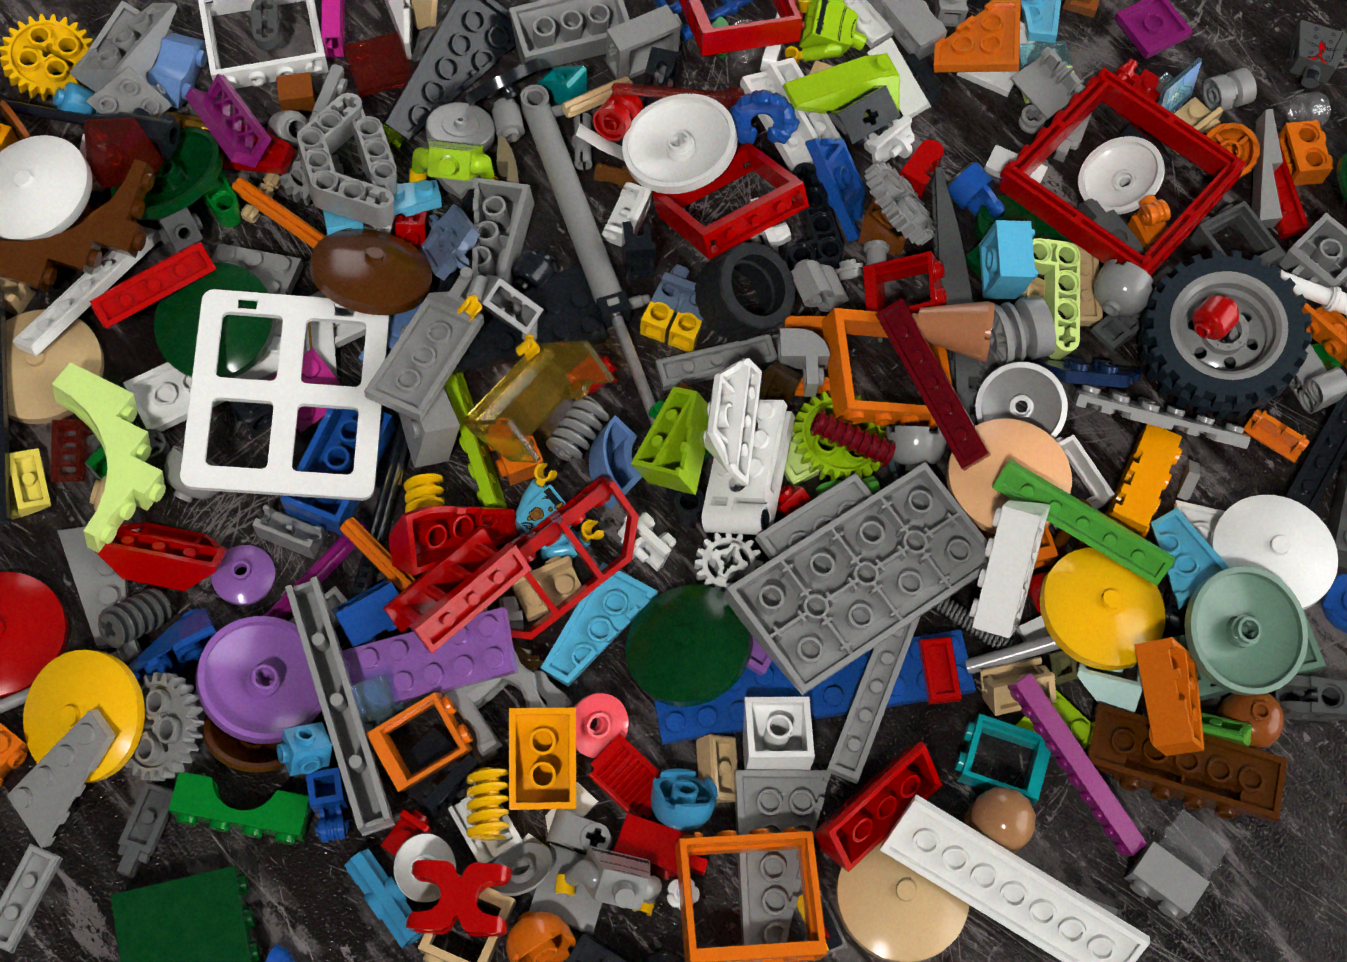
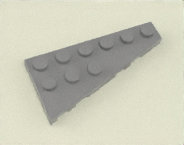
(1148, 412)
(772, 878)

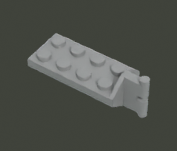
(426, 352)

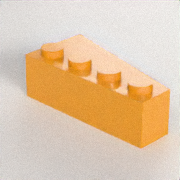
(1145, 478)

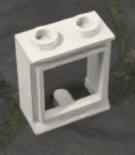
(1087, 472)

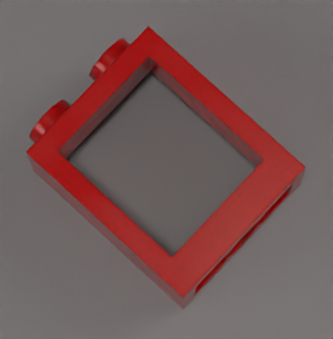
(879, 273)

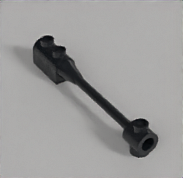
(161, 131)

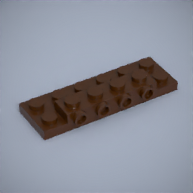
(1221, 777)

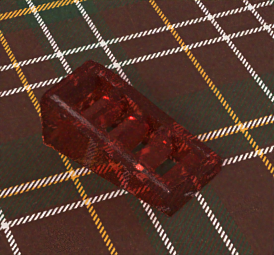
(57, 441)

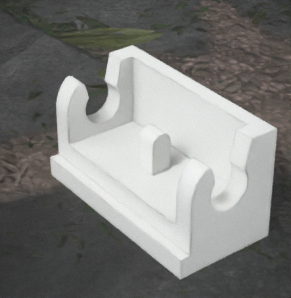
(629, 207)

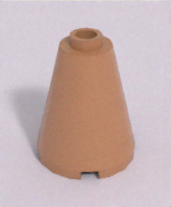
(959, 327)

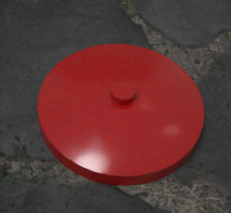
(31, 630)

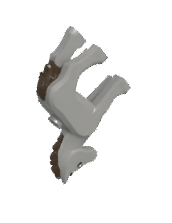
(473, 697)

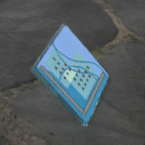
(1178, 89)

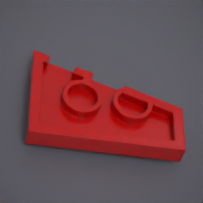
(274, 159)

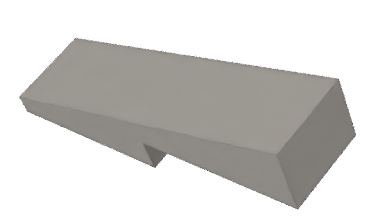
(1264, 194)

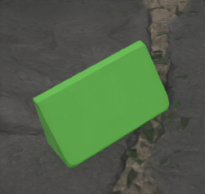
(1227, 729)

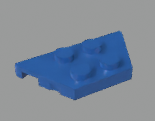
(840, 180)

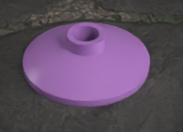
(248, 587)

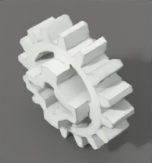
(719, 558)

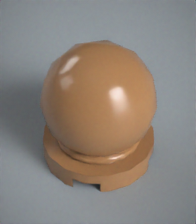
(1002, 817)

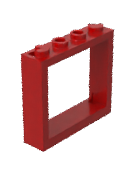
(745, 35)
(743, 222)

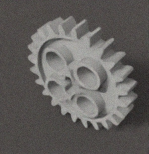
(899, 202)
(167, 729)

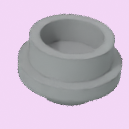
(849, 269)

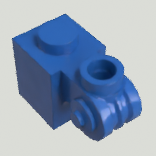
(328, 799)

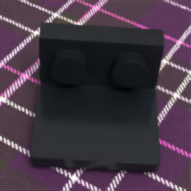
(443, 786)

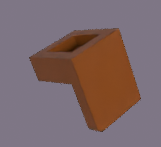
(296, 92)

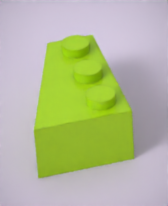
(675, 443)

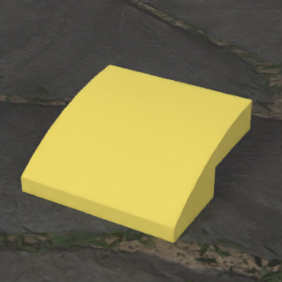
(27, 483)

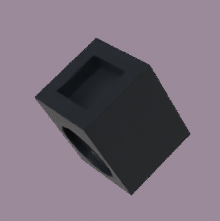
(253, 416)

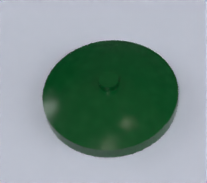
(185, 176)
(242, 337)
(687, 646)

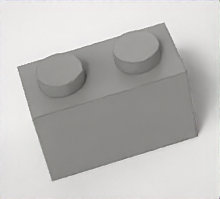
(1166, 881)

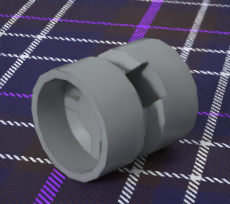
(1229, 90)

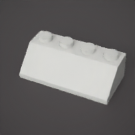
(1009, 567)

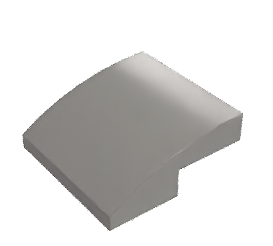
(578, 911)

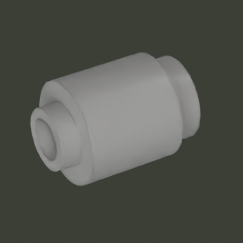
(508, 119)

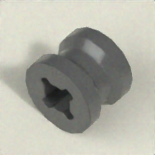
(157, 440)

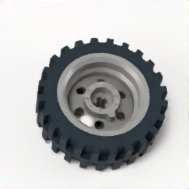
(1255, 375)

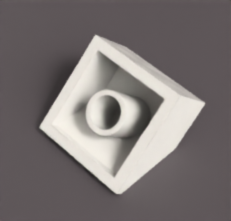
(777, 733)

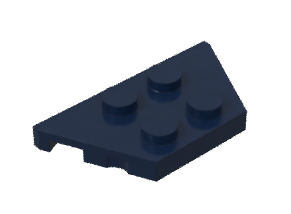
(1099, 373)

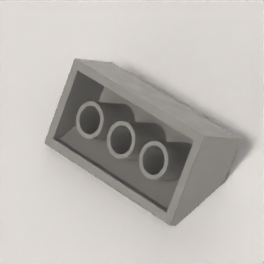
(564, 29)

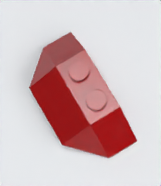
(162, 555)

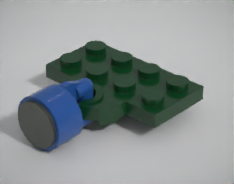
(973, 191)

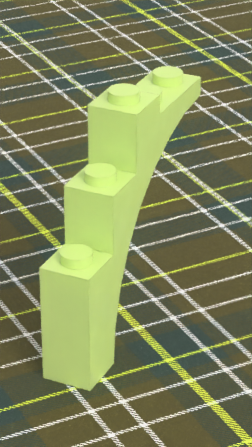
(129, 479)

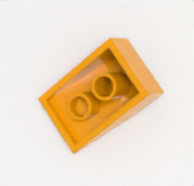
(542, 758)

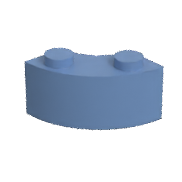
(178, 66)
(612, 457)

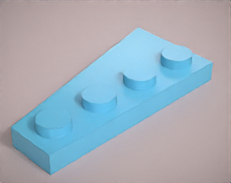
(408, 200)
(595, 625)

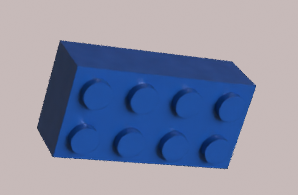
(334, 453)

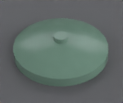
(1246, 630)

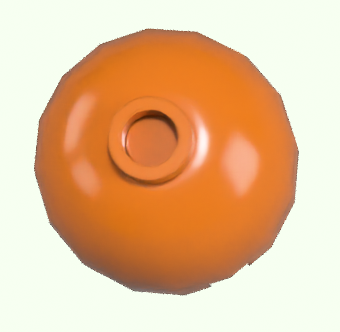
(1239, 141)
(539, 938)

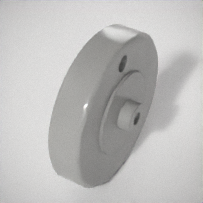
(461, 124)

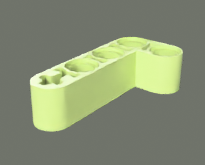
(1067, 301)

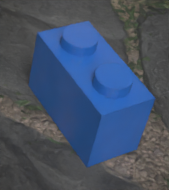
(364, 614)

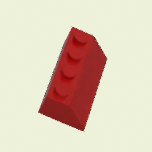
(877, 806)

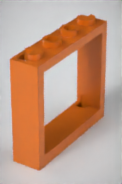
(865, 323)
(756, 841)

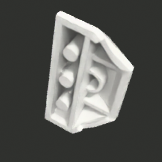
(733, 418)

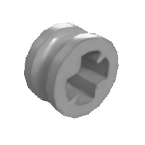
(1031, 126)

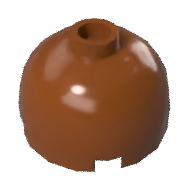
(1258, 710)

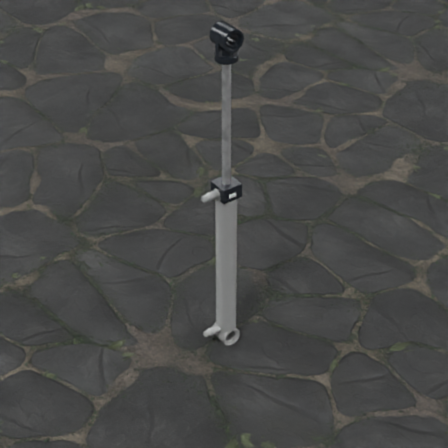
(609, 298)

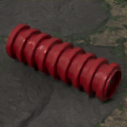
(852, 438)

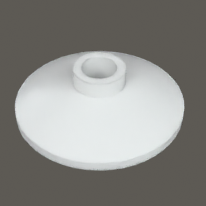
(420, 848)

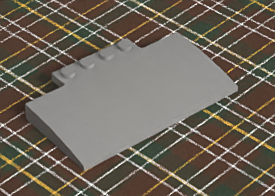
(855, 572)

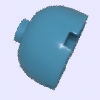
(682, 799)

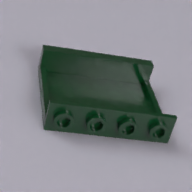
(187, 920)

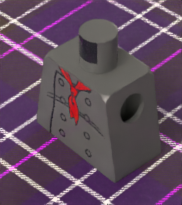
(1315, 52)

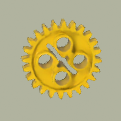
(46, 55)

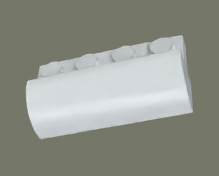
(811, 124)

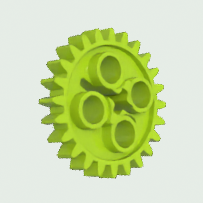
(836, 461)

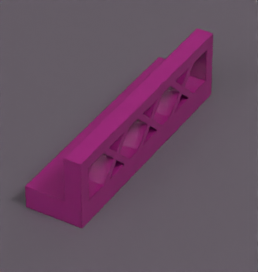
(227, 128)

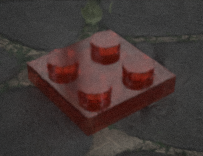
(378, 63)

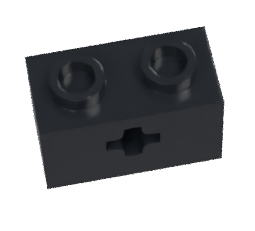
(849, 116)

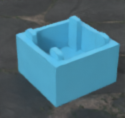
(1007, 259)

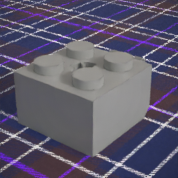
(1320, 254)

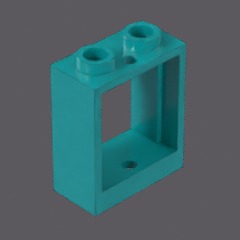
(1010, 733)

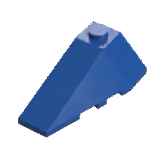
(177, 647)

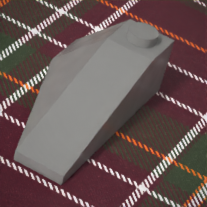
(133, 48)

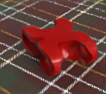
(459, 898)

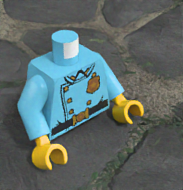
(538, 504)

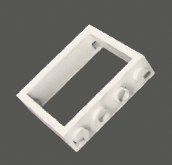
(262, 72)

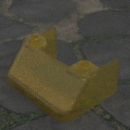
(532, 393)

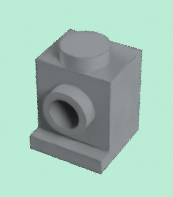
(951, 6)

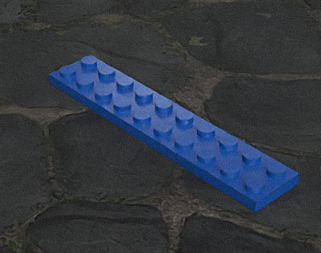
(827, 699)

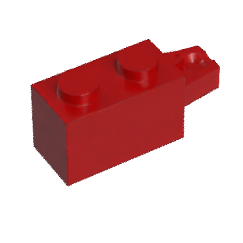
(655, 843)

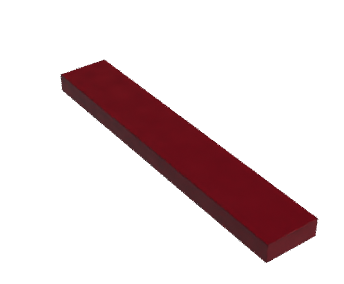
(933, 384)

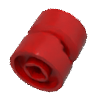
(615, 116)

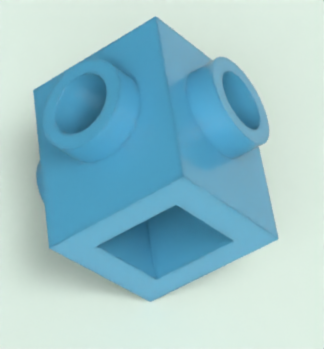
(305, 749)

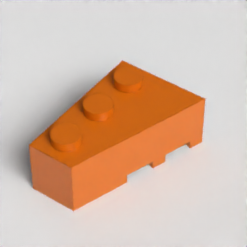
(1171, 696)

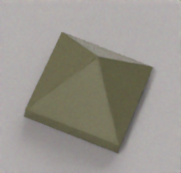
(1063, 667)

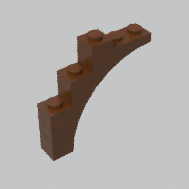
(79, 248)

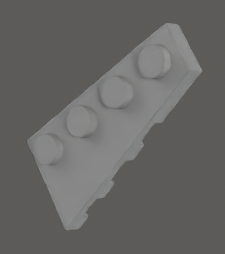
(95, 580)
(60, 776)

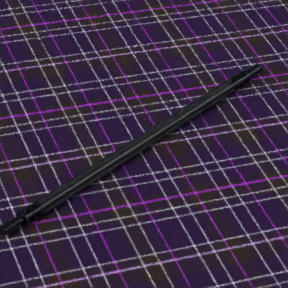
(396, 463)

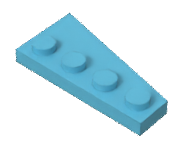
(1041, 19)

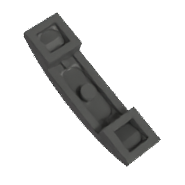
(1117, 330)

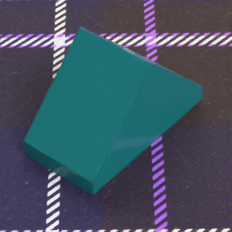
(565, 82)

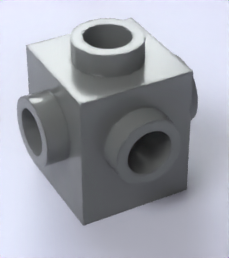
(186, 236)

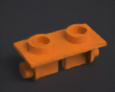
(1276, 435)

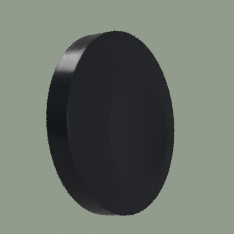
(504, 82)

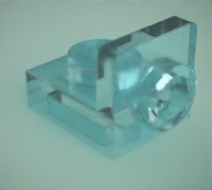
(375, 700)

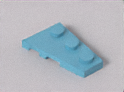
(1193, 555)

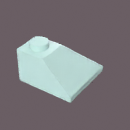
(1114, 687)

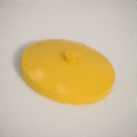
(1100, 610)
(70, 689)

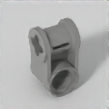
(572, 832)

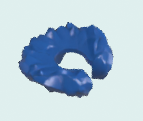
(764, 103)

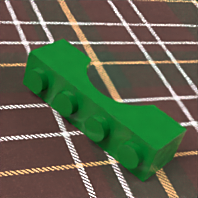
(199, 800)

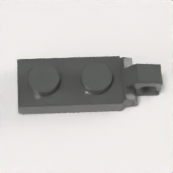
(144, 828)

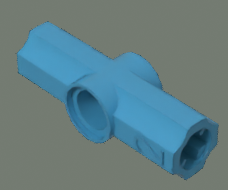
(382, 896)

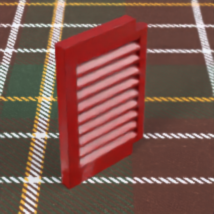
(625, 776)

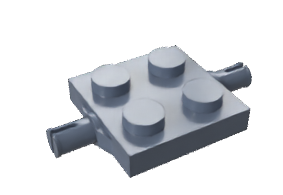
(449, 241)

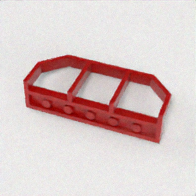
(549, 532)

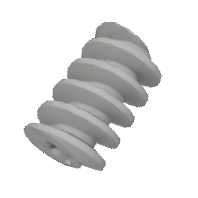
(576, 428)

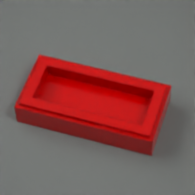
(939, 670)

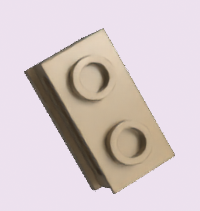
(997, 678)

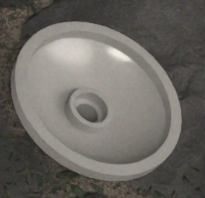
(1028, 383)

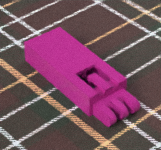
(333, 27)

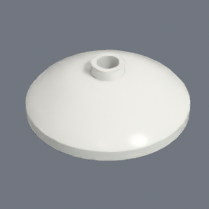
(1119, 163)

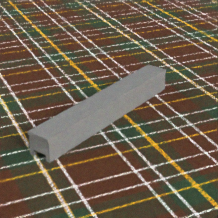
(340, 708)

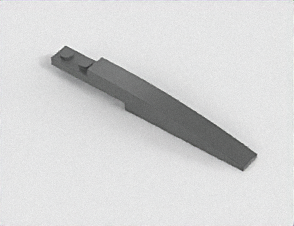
(949, 249)

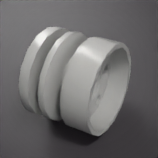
(1022, 331)

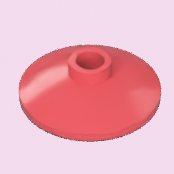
(611, 721)

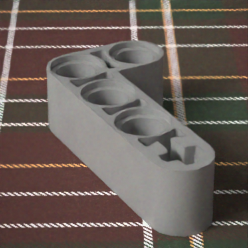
(1316, 386)

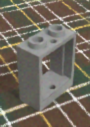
(631, 42)

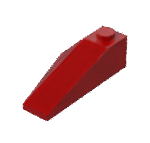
(434, 530)

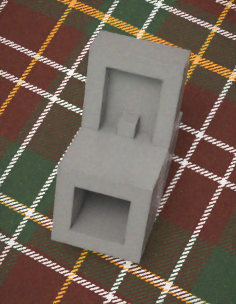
(804, 351)

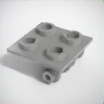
(1048, 83)
(129, 92)

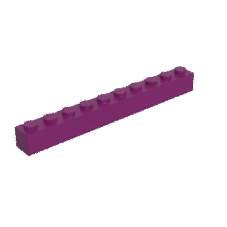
(1077, 765)

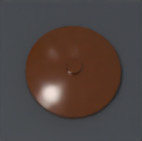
(370, 272)

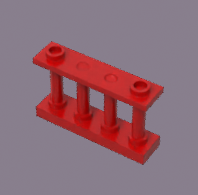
(152, 285)
(456, 589)

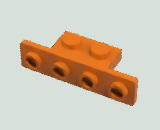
(1329, 331)

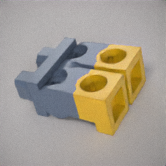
(674, 297)

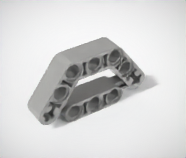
(340, 194)

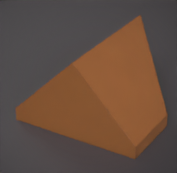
(878, 228)

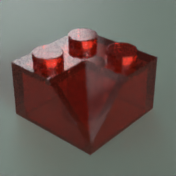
(113, 148)

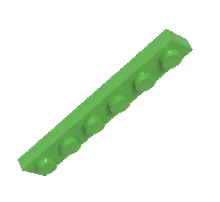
(1086, 523)

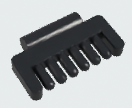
(927, 79)

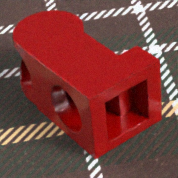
(922, 164)

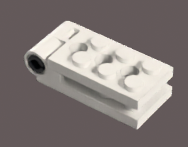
(752, 507)

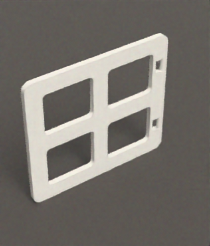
(286, 396)

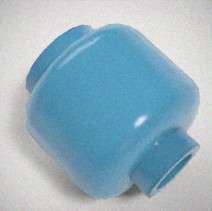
(74, 98)

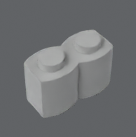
(818, 285)

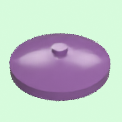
(257, 680)

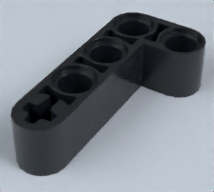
(813, 218)

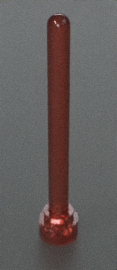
(727, 97)

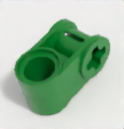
(221, 197)

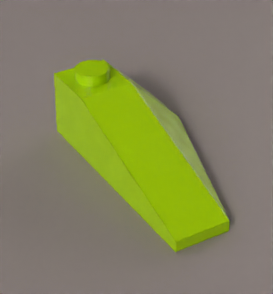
(843, 82)

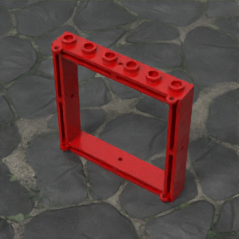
(1155, 120)

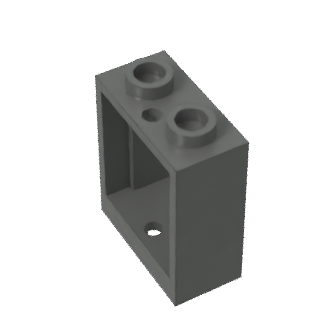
(1249, 226)

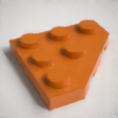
(983, 42)

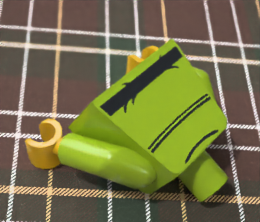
(827, 31)
(450, 161)

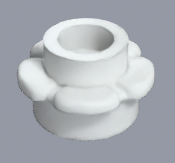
(673, 896)

